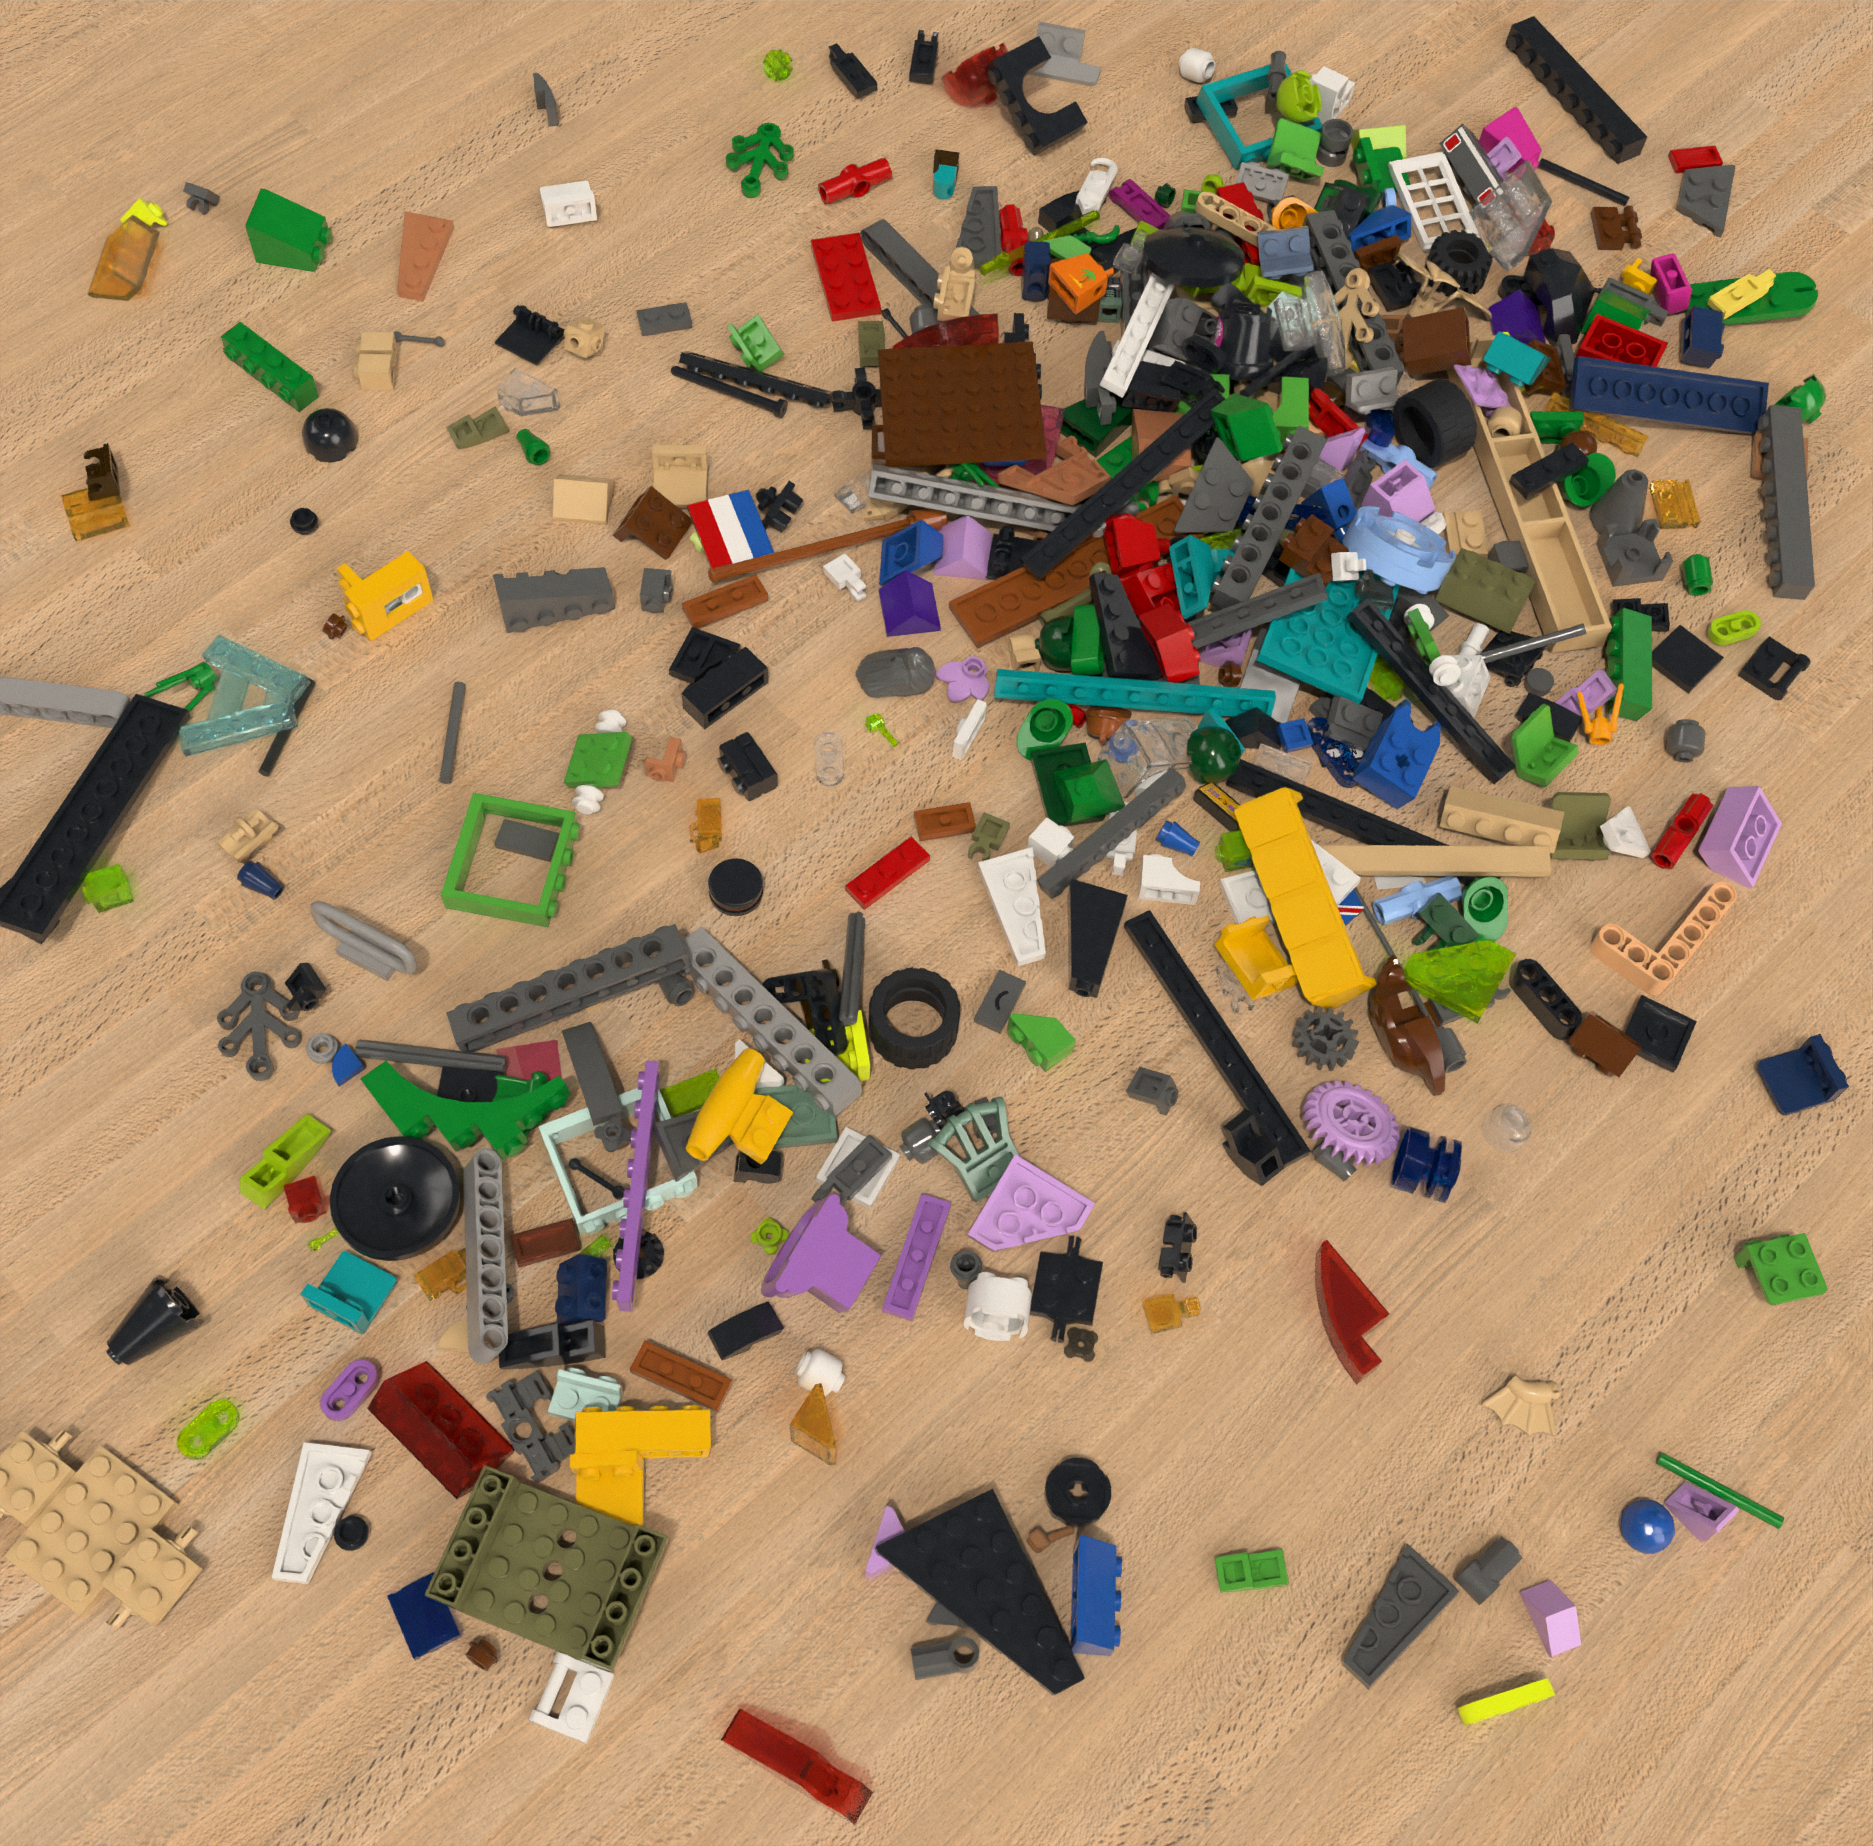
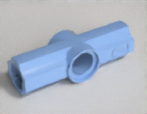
(1393, 455)
(1413, 897)

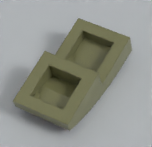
(870, 340)
(472, 432)

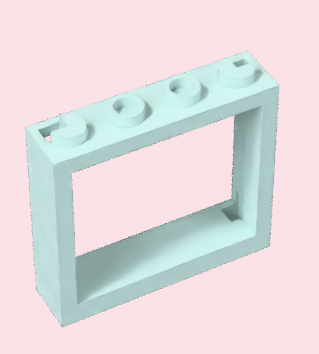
(580, 1123)

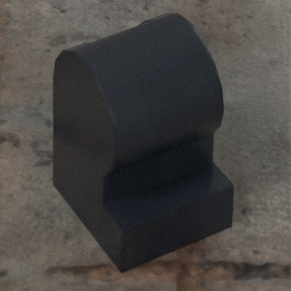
(749, 1169)

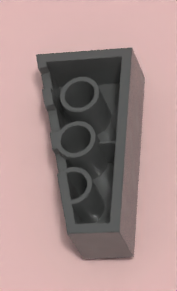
(552, 597)

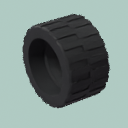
(1435, 422)
(921, 986)

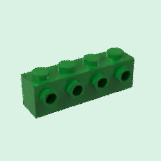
(269, 366)
(1631, 662)

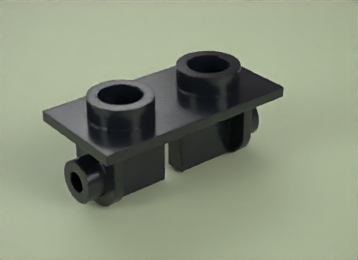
(942, 1107)
(1179, 1259)

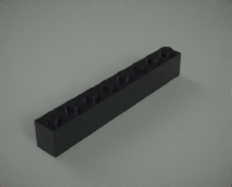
(1576, 90)

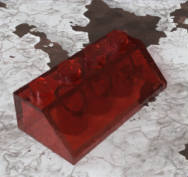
(439, 1427)

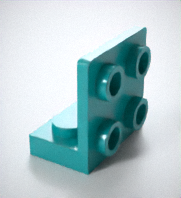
(350, 1292)

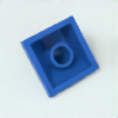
(909, 550)

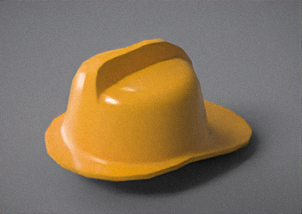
(1290, 213)

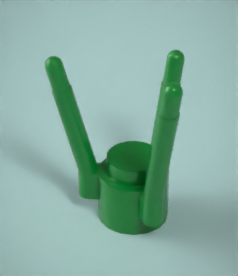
(970, 471)
(198, 677)

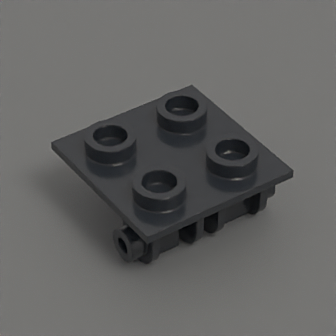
(530, 335)
(1007, 552)
(1516, 665)

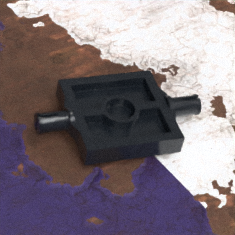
(1066, 1289)

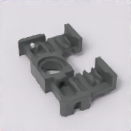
(538, 1454)

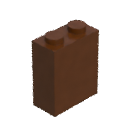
(1435, 341)

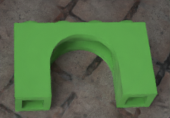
(1293, 404)

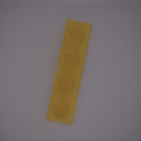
(1603, 428)

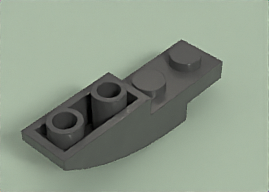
(1096, 363)

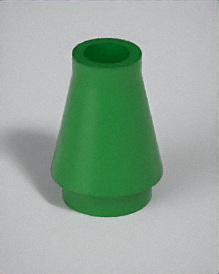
(534, 448)

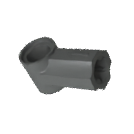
(1483, 1575)
(939, 1659)

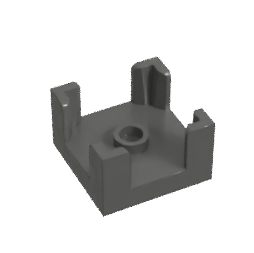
(1633, 556)

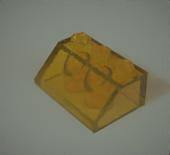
(125, 261)

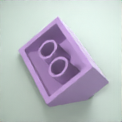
(1741, 835)

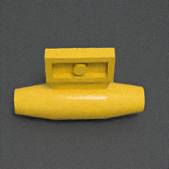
(736, 1111)

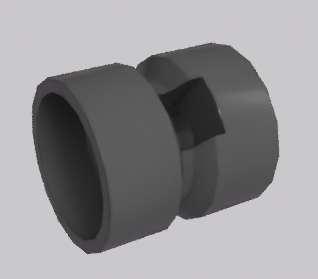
(1334, 142)

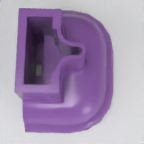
(821, 1259)

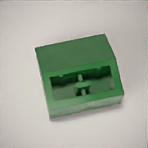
(1247, 427)

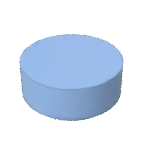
(1388, 197)

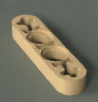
(1236, 225)

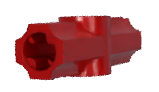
(855, 180)
(1012, 234)
(1676, 841)

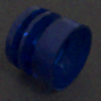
(1426, 1164)

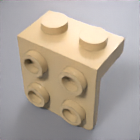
(680, 473)

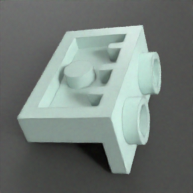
(578, 1391)

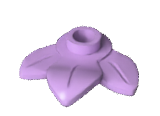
(962, 682)

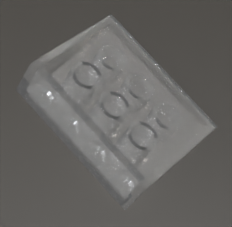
(1512, 216)

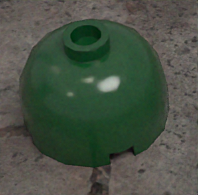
(1056, 643)
(1213, 754)

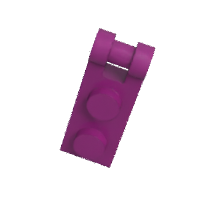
(1139, 204)

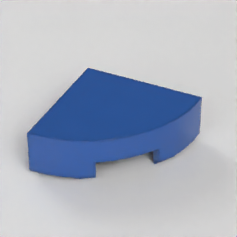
(345, 1065)

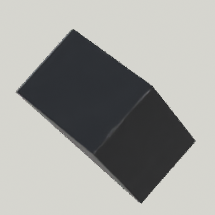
(1255, 728)

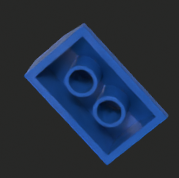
(1095, 1597)

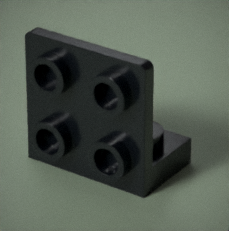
(1147, 392)

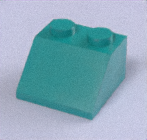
(1516, 359)

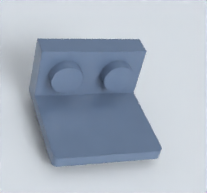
(1285, 252)

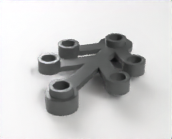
(257, 1021)

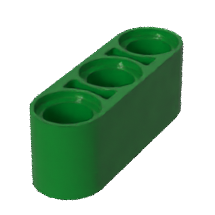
(1087, 645)

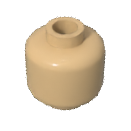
(1505, 422)

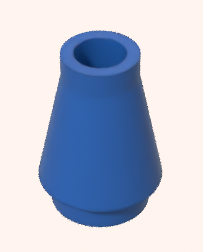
(1177, 838)

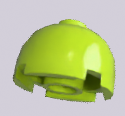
(1298, 98)

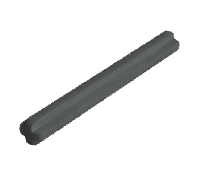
(852, 969)
(429, 1056)

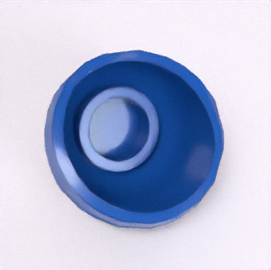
(1647, 1526)

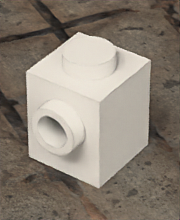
(1050, 842)

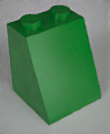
(286, 233)

